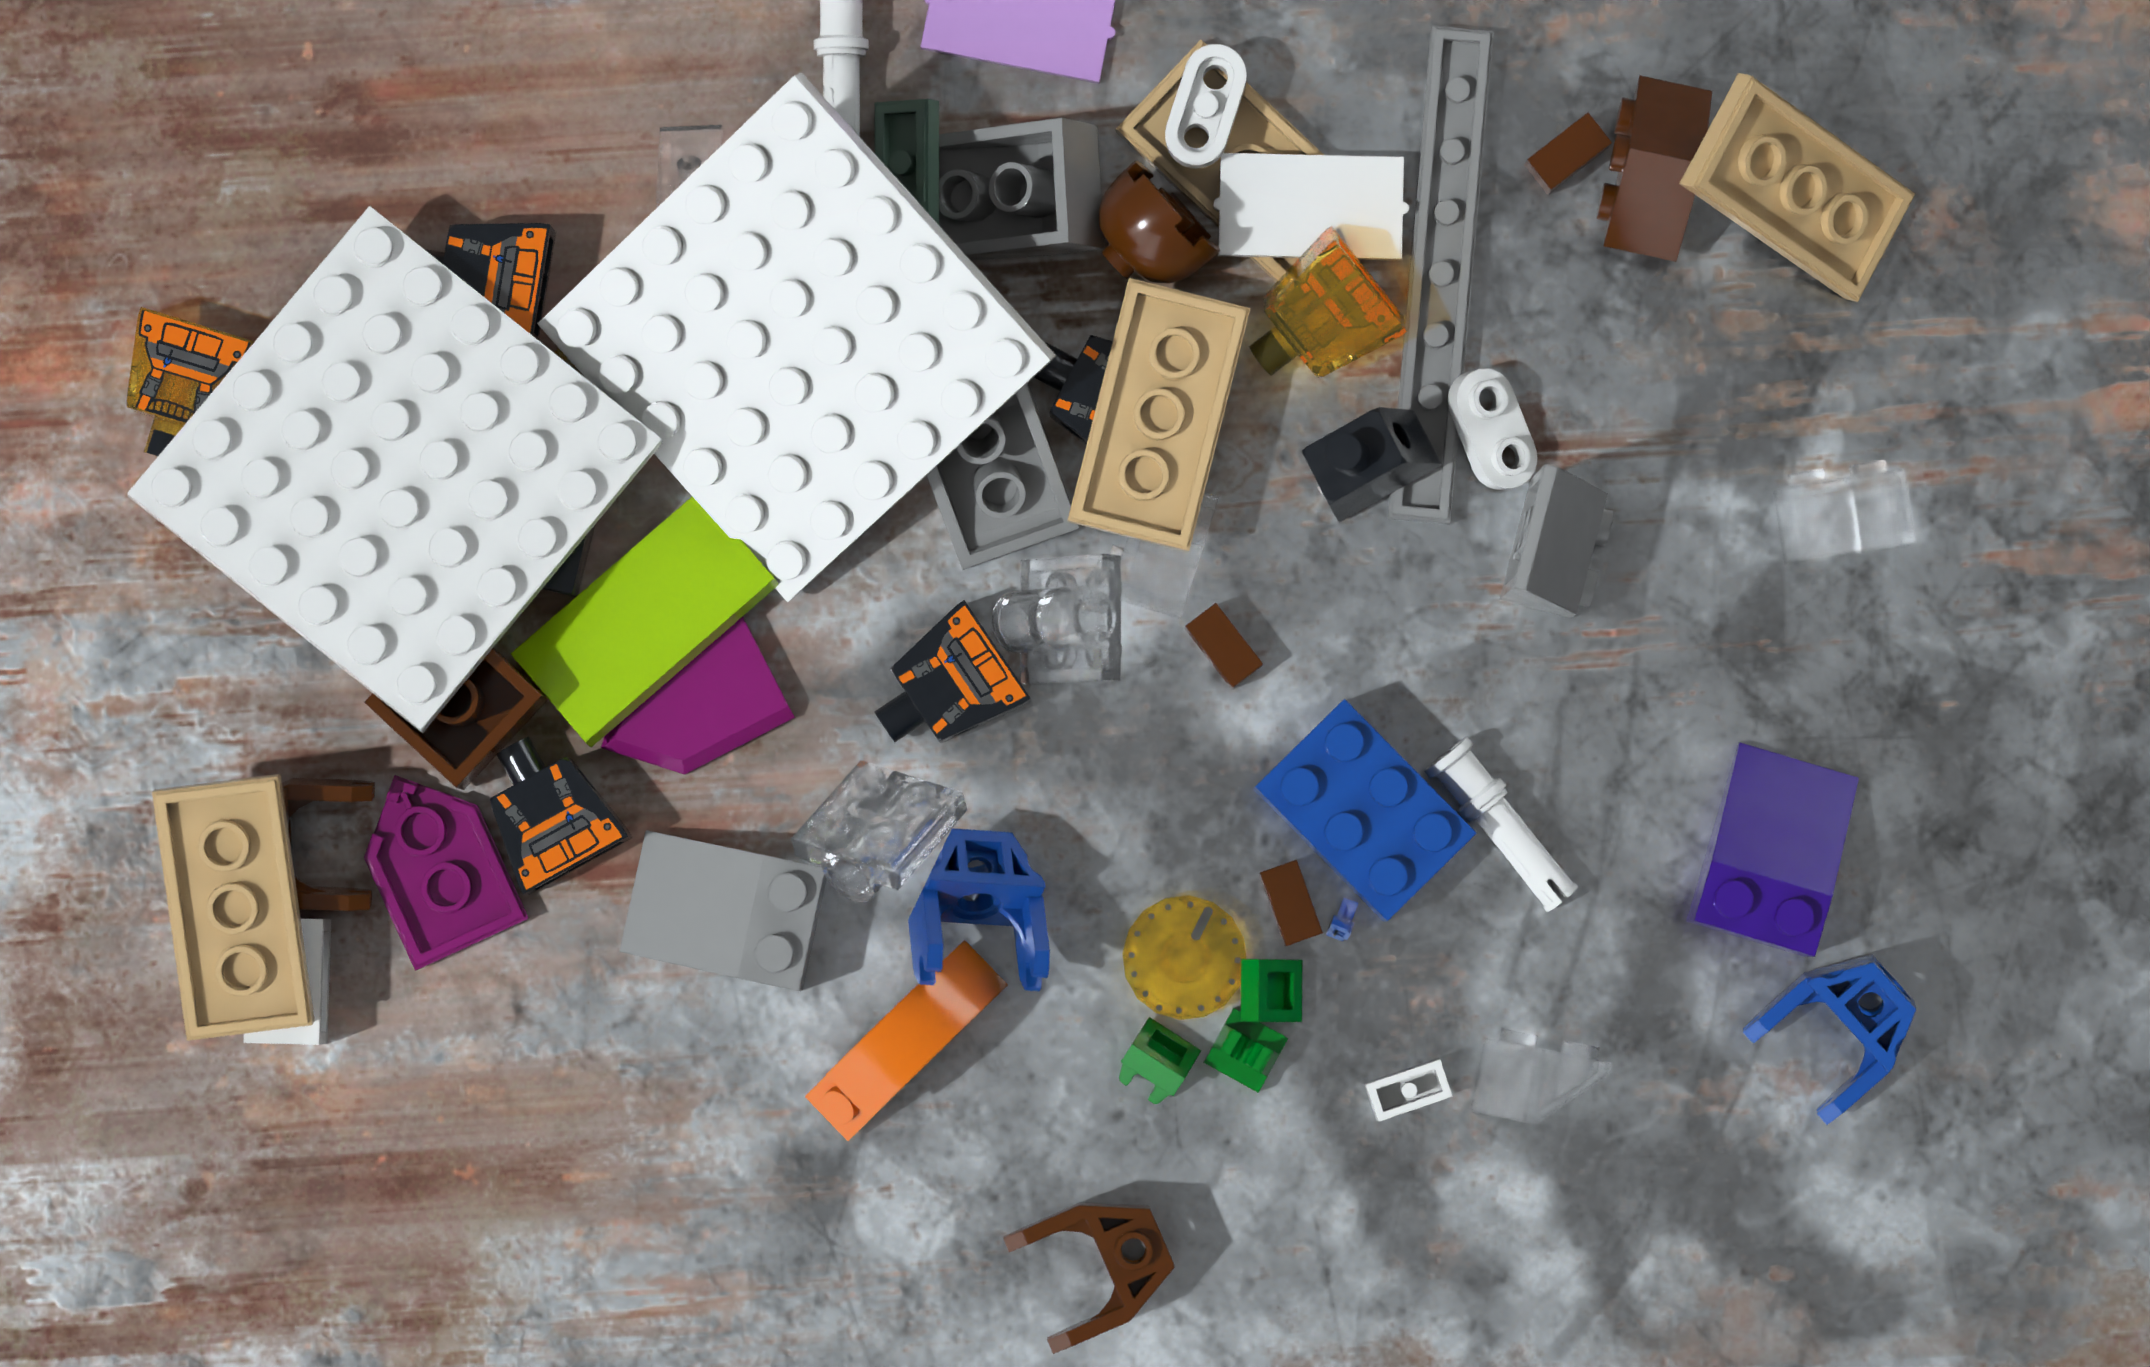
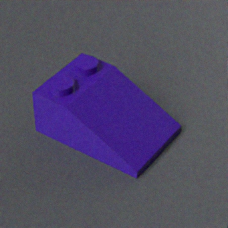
(1774, 851)

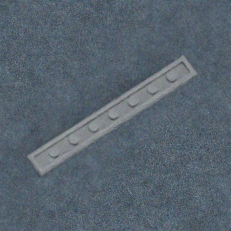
(1443, 257)

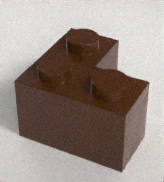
(1651, 154)

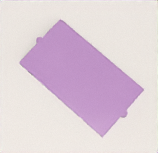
(1030, 35)

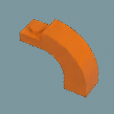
(905, 1041)

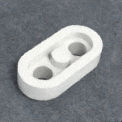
(1205, 107)
(1489, 432)

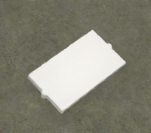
(1288, 200)

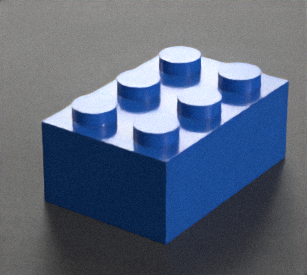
(1364, 811)

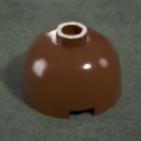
(1151, 230)

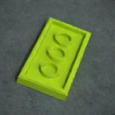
(643, 620)

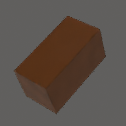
(1568, 153)
(1223, 646)
(1290, 903)

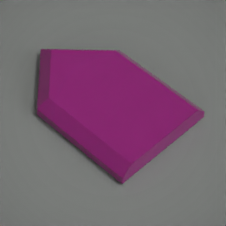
(705, 708)
(439, 873)

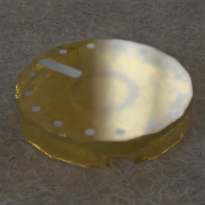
(1184, 957)

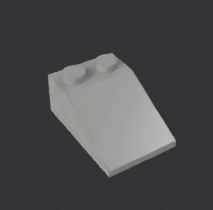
(1021, 189)
(1002, 486)
(1556, 543)
(724, 910)

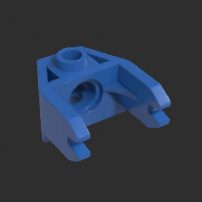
(1002, 893)
(1878, 1028)

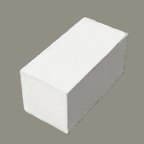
(1408, 1090)

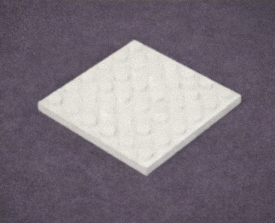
(796, 336)
(395, 468)

